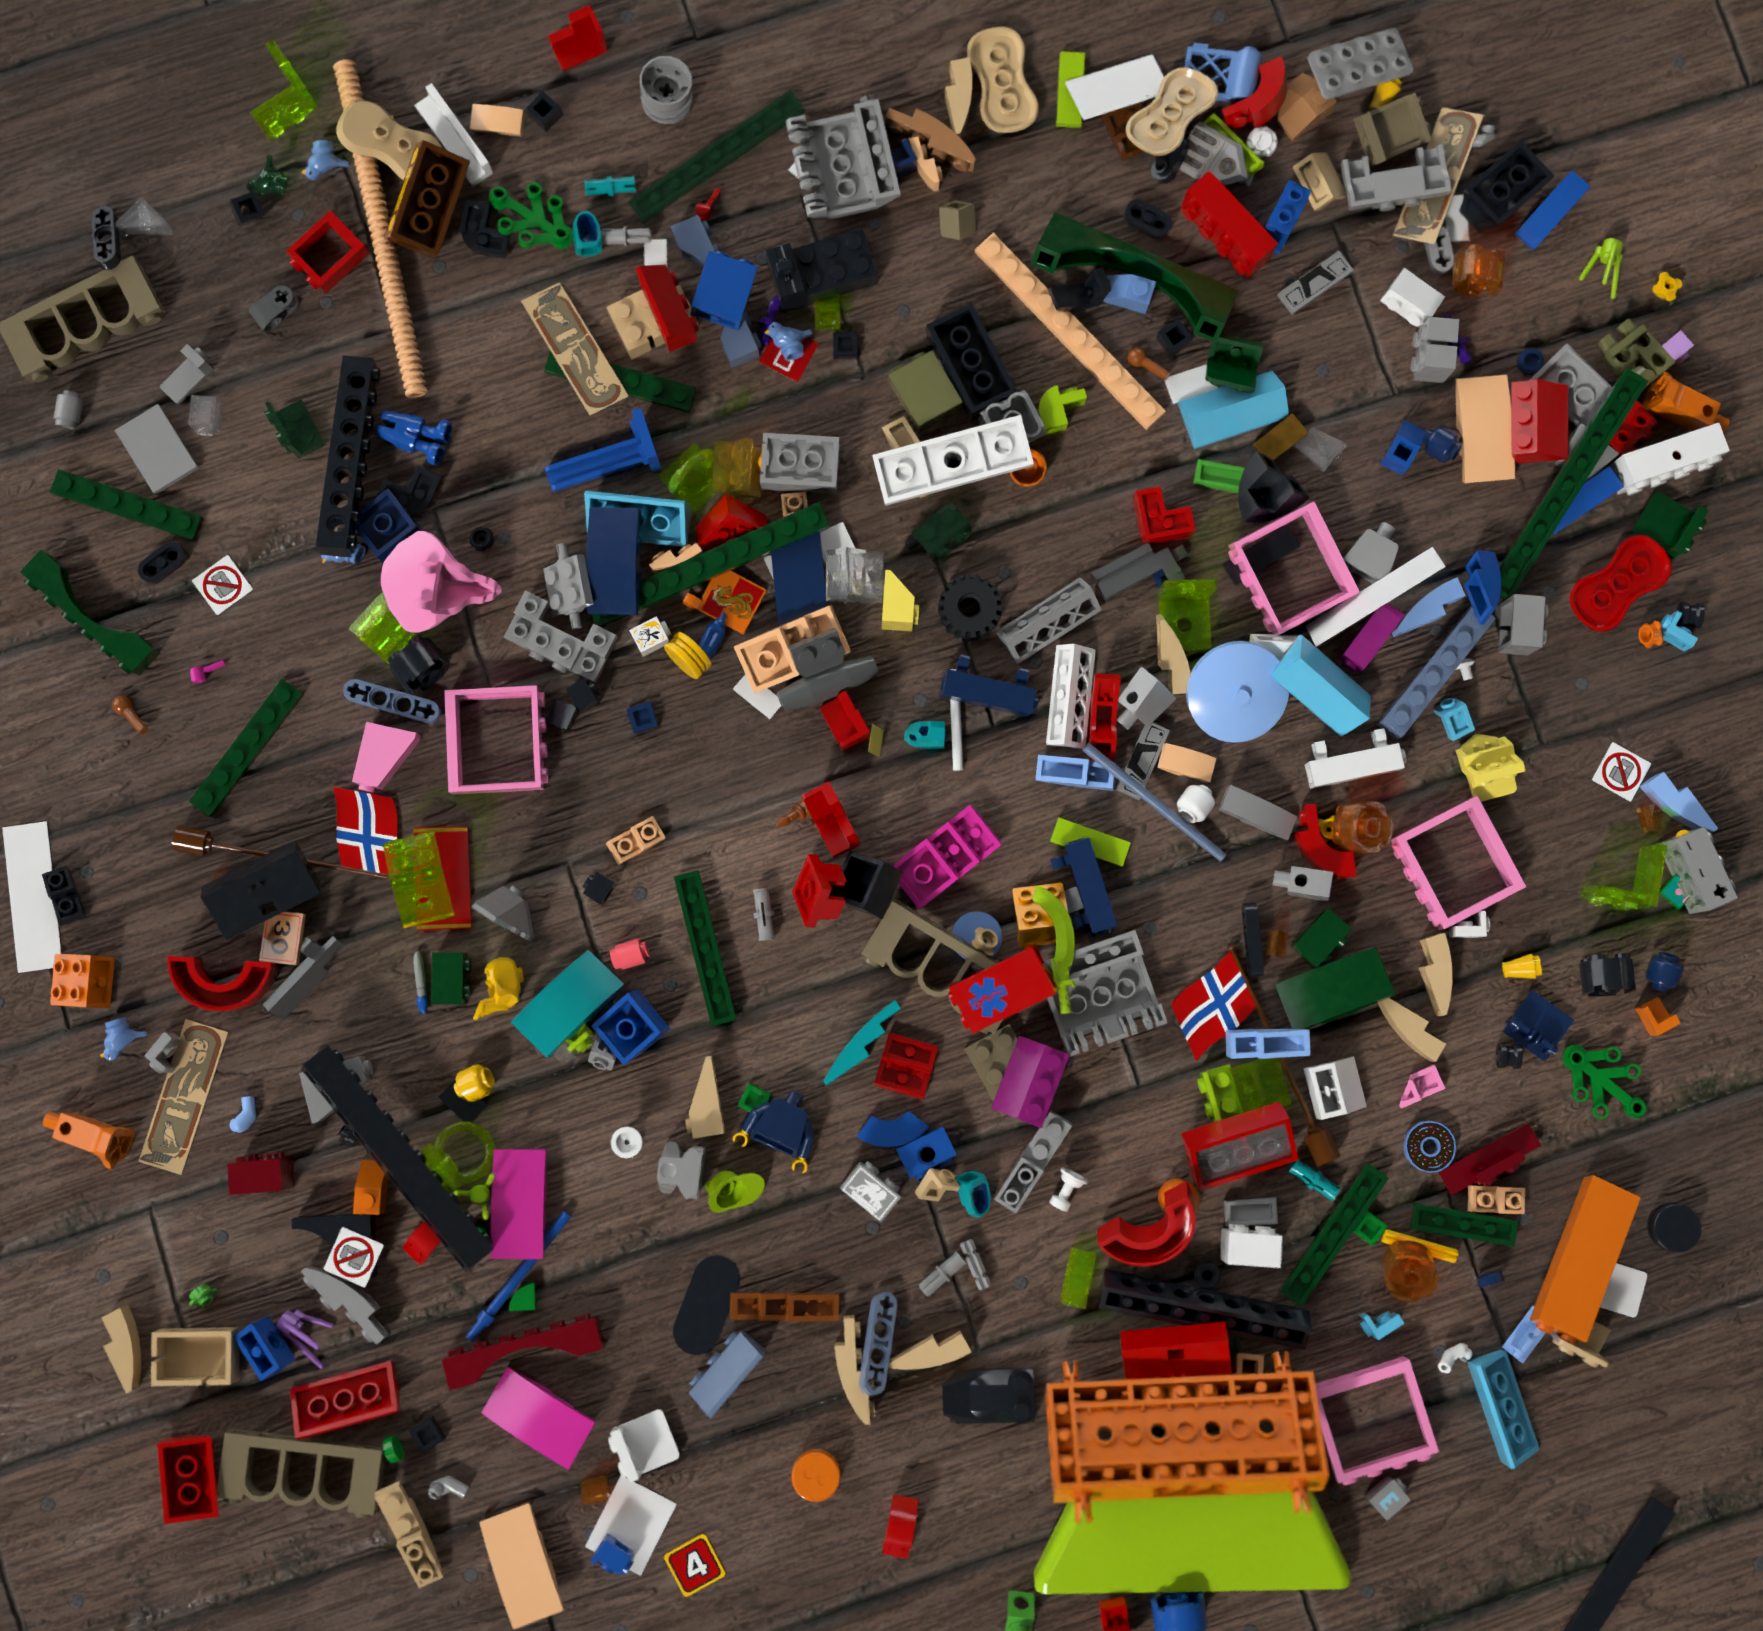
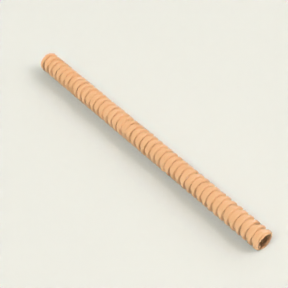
(384, 249)

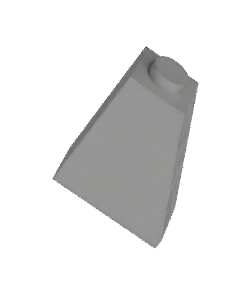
(317, 1105)

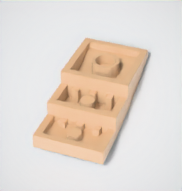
(1484, 428)
(767, 656)
(521, 1566)

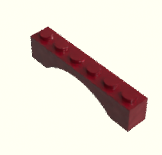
(576, 1338)

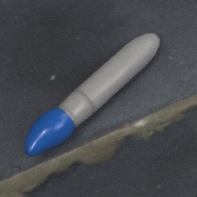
(422, 1000)

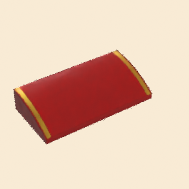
(455, 861)

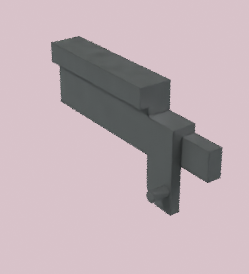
(1137, 567)
(304, 978)

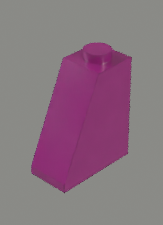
(1370, 637)

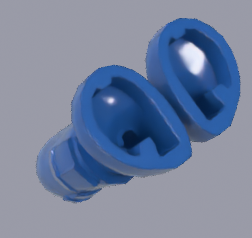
(408, 431)

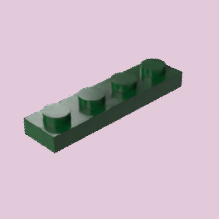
(1463, 1224)

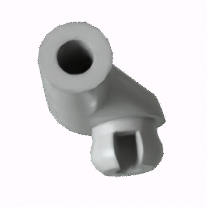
(1486, 136)
(446, 1485)

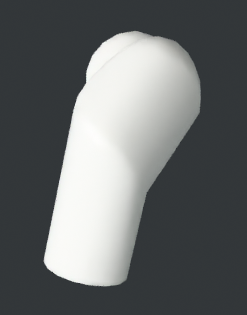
(1453, 1353)

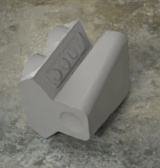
(1017, 404)
(681, 1170)

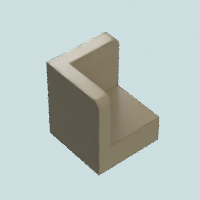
(957, 220)

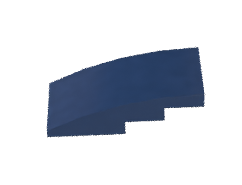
(385, 524)
(614, 560)
(799, 579)

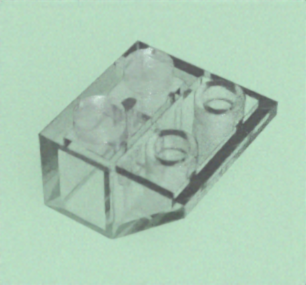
(854, 576)

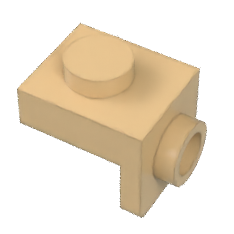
(935, 1184)

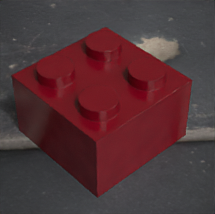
(258, 1175)

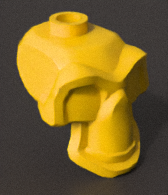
(503, 985)

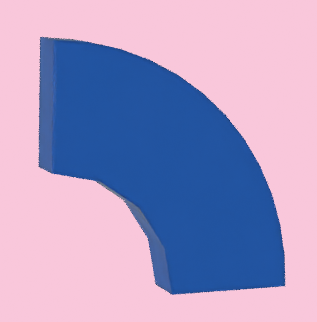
(893, 1132)

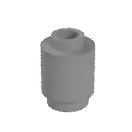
(68, 409)

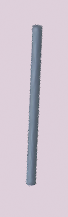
(1154, 802)

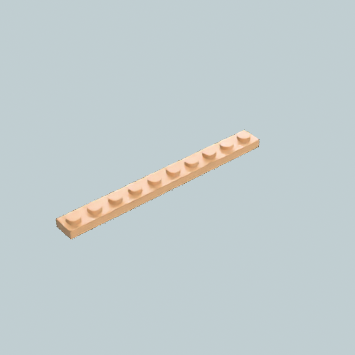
(1070, 332)

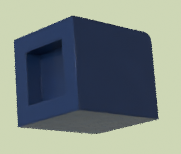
(904, 159)

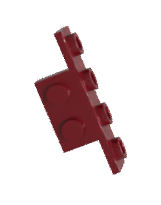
(1491, 1160)

